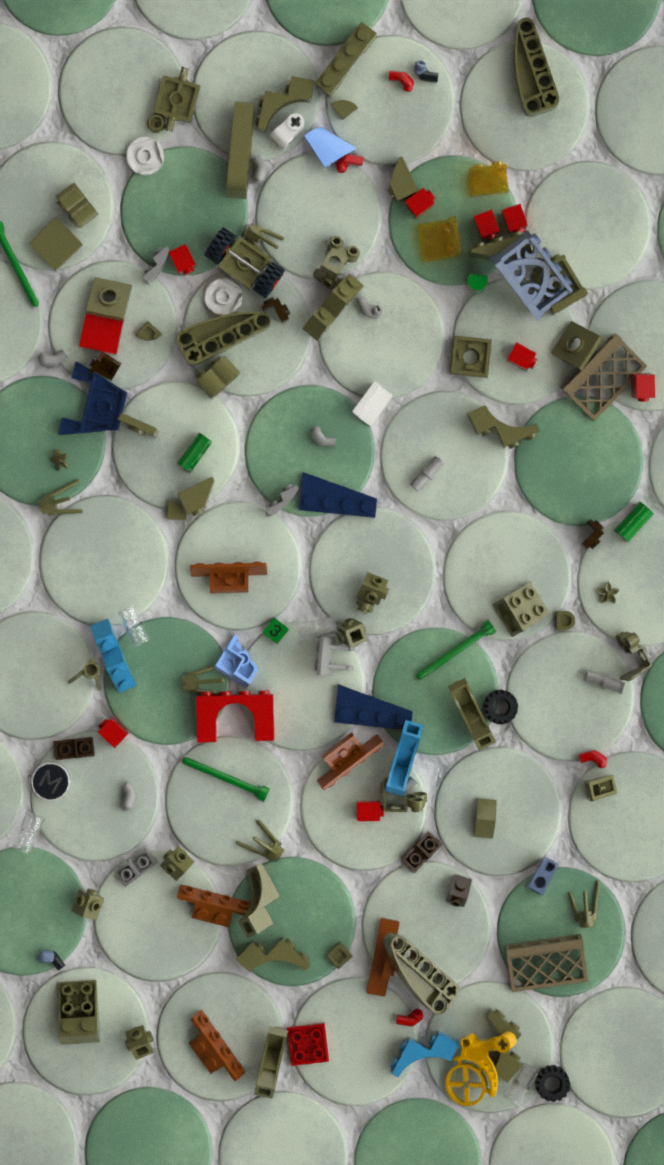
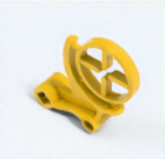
(477, 1052)

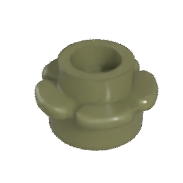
(156, 118)
(365, 606)

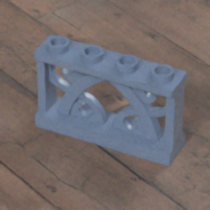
(507, 270)

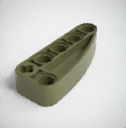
(528, 76)
(240, 150)
(215, 329)
(419, 980)

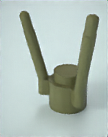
(256, 233)
(49, 504)
(89, 671)
(191, 682)
(273, 851)
(586, 917)

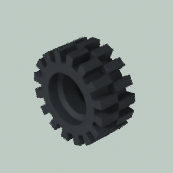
(492, 698)
(556, 1094)

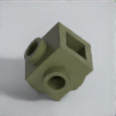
(373, 588)
(351, 632)
(176, 863)
(88, 904)
(139, 1042)

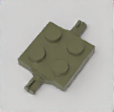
(177, 99)

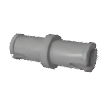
(427, 473)
(605, 681)

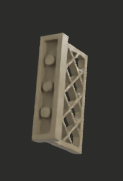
(595, 362)
(541, 947)

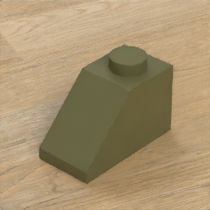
(401, 182)
(197, 496)

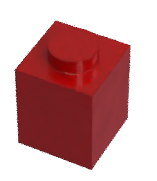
(420, 202)
(514, 219)
(486, 225)
(182, 260)
(522, 357)
(643, 386)
(112, 732)
(369, 810)

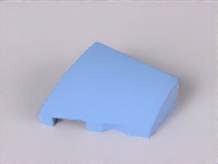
(327, 146)
(236, 663)

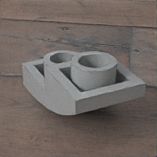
(160, 259)
(287, 495)
(136, 866)

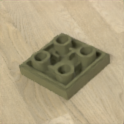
(56, 244)

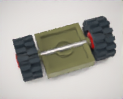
(244, 262)

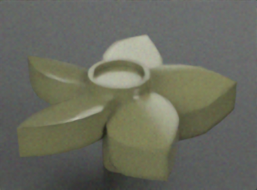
(59, 459)
(608, 593)

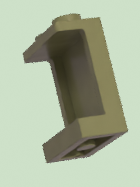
(578, 291)

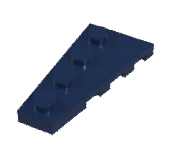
(328, 497)
(365, 710)

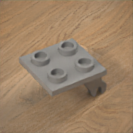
(323, 664)

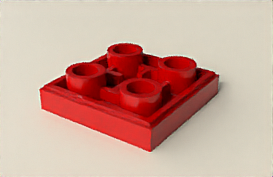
(101, 334)
(307, 1044)

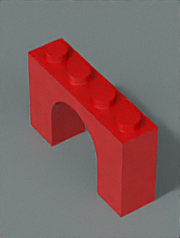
(259, 704)

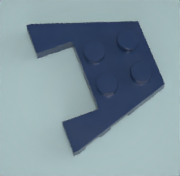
(102, 408)

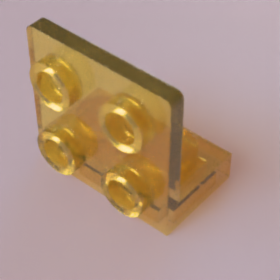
(488, 179)
(439, 240)

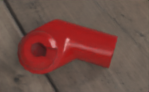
(404, 78)
(347, 160)
(594, 756)
(410, 1020)

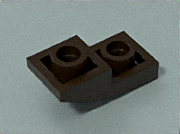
(73, 748)
(421, 852)

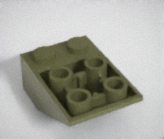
(496, 246)
(78, 1012)

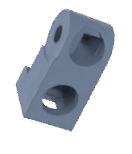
(542, 876)

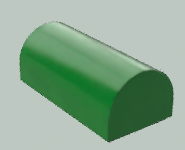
(476, 283)
(194, 452)
(634, 521)

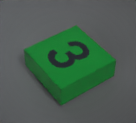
(275, 630)

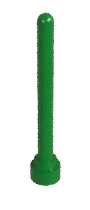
(17, 268)
(486, 629)
(260, 792)

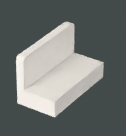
(372, 403)

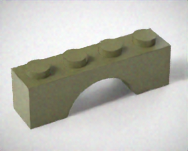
(345, 58)

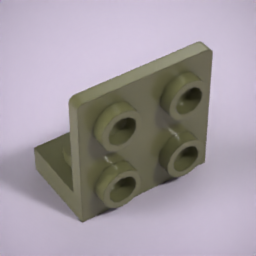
(521, 609)

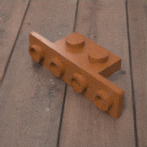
(228, 577)
(346, 756)
(212, 906)
(381, 965)
(212, 1048)

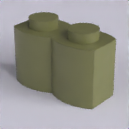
(77, 206)
(217, 377)

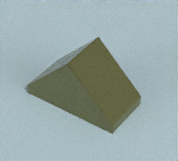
(600, 787)
(485, 818)

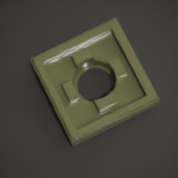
(113, 310)
(480, 346)
(580, 356)
(138, 426)

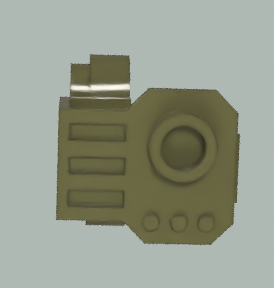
(327, 273)
(628, 642)
(415, 801)

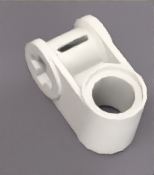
(285, 133)

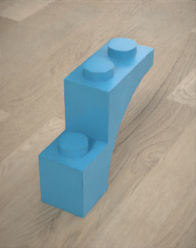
(112, 655)
(404, 757)
(412, 1050)

